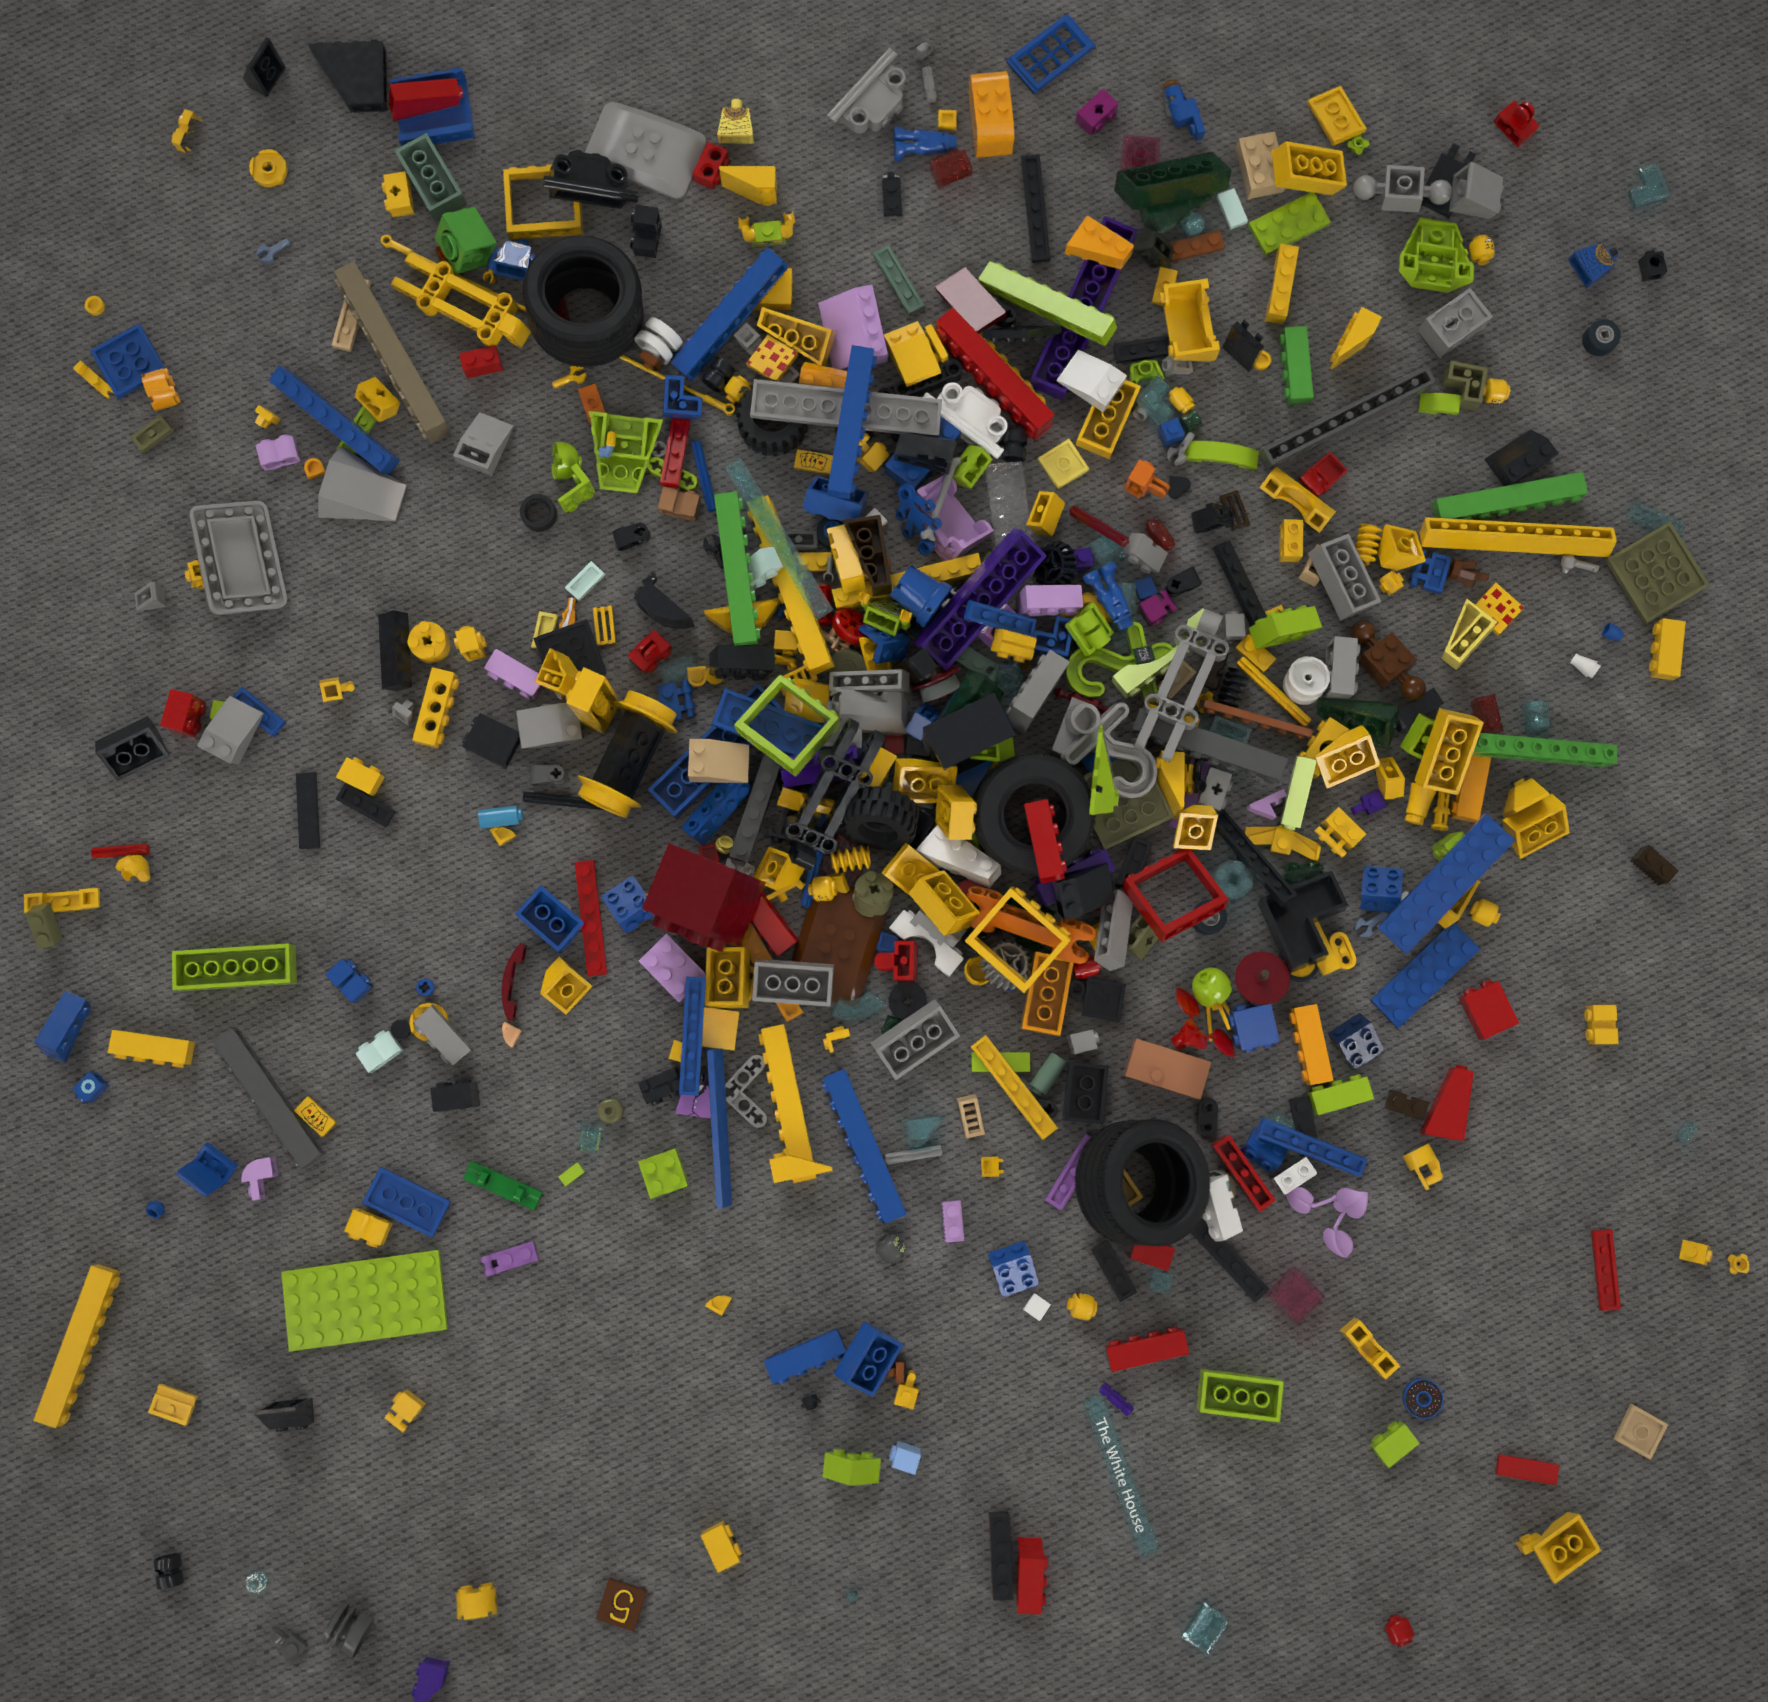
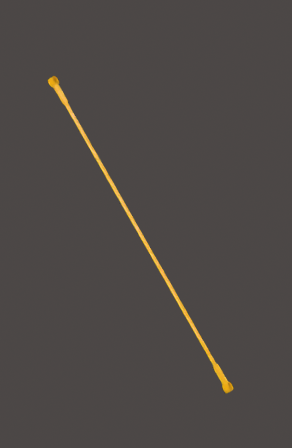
(706, 398)

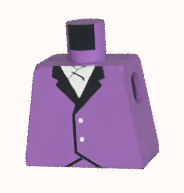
(696, 1105)

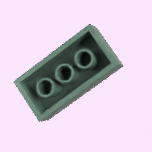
(430, 176)

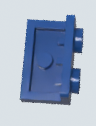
(1263, 1152)

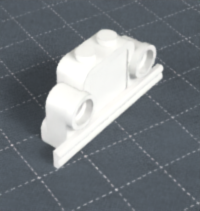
(974, 416)

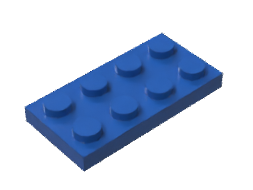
(406, 1202)

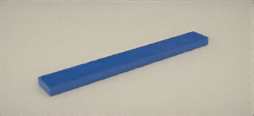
(719, 1128)

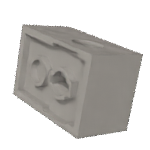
(1455, 323)

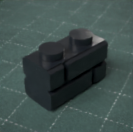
(660, 1086)

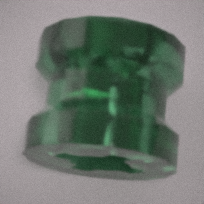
(1190, 421)

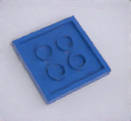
(125, 359)

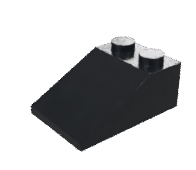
(264, 69)
(1083, 891)
(287, 1414)

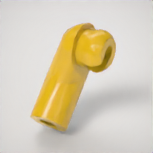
(786, 660)

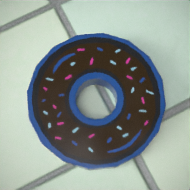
(1433, 1404)

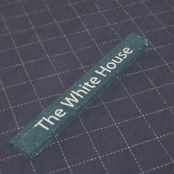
(1121, 1475)

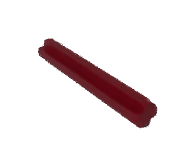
(1099, 526)

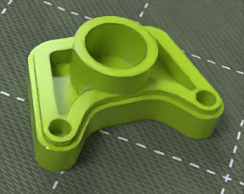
(1144, 370)

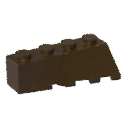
(870, 547)

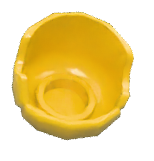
(973, 972)

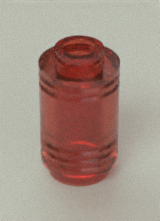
(1159, 534)

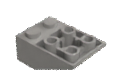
(483, 444)

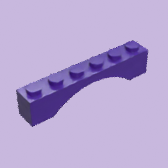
(431, 1678)

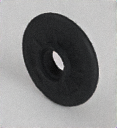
(991, 939)

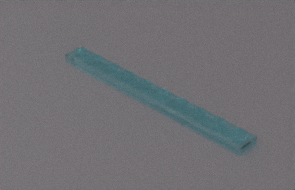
(779, 539)

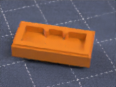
(591, 400)

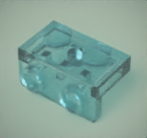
(1205, 1628)

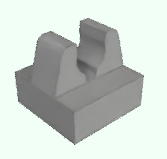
(403, 712)

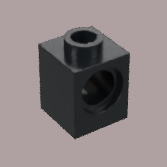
(1649, 272)

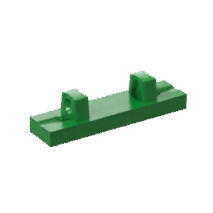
(503, 1185)

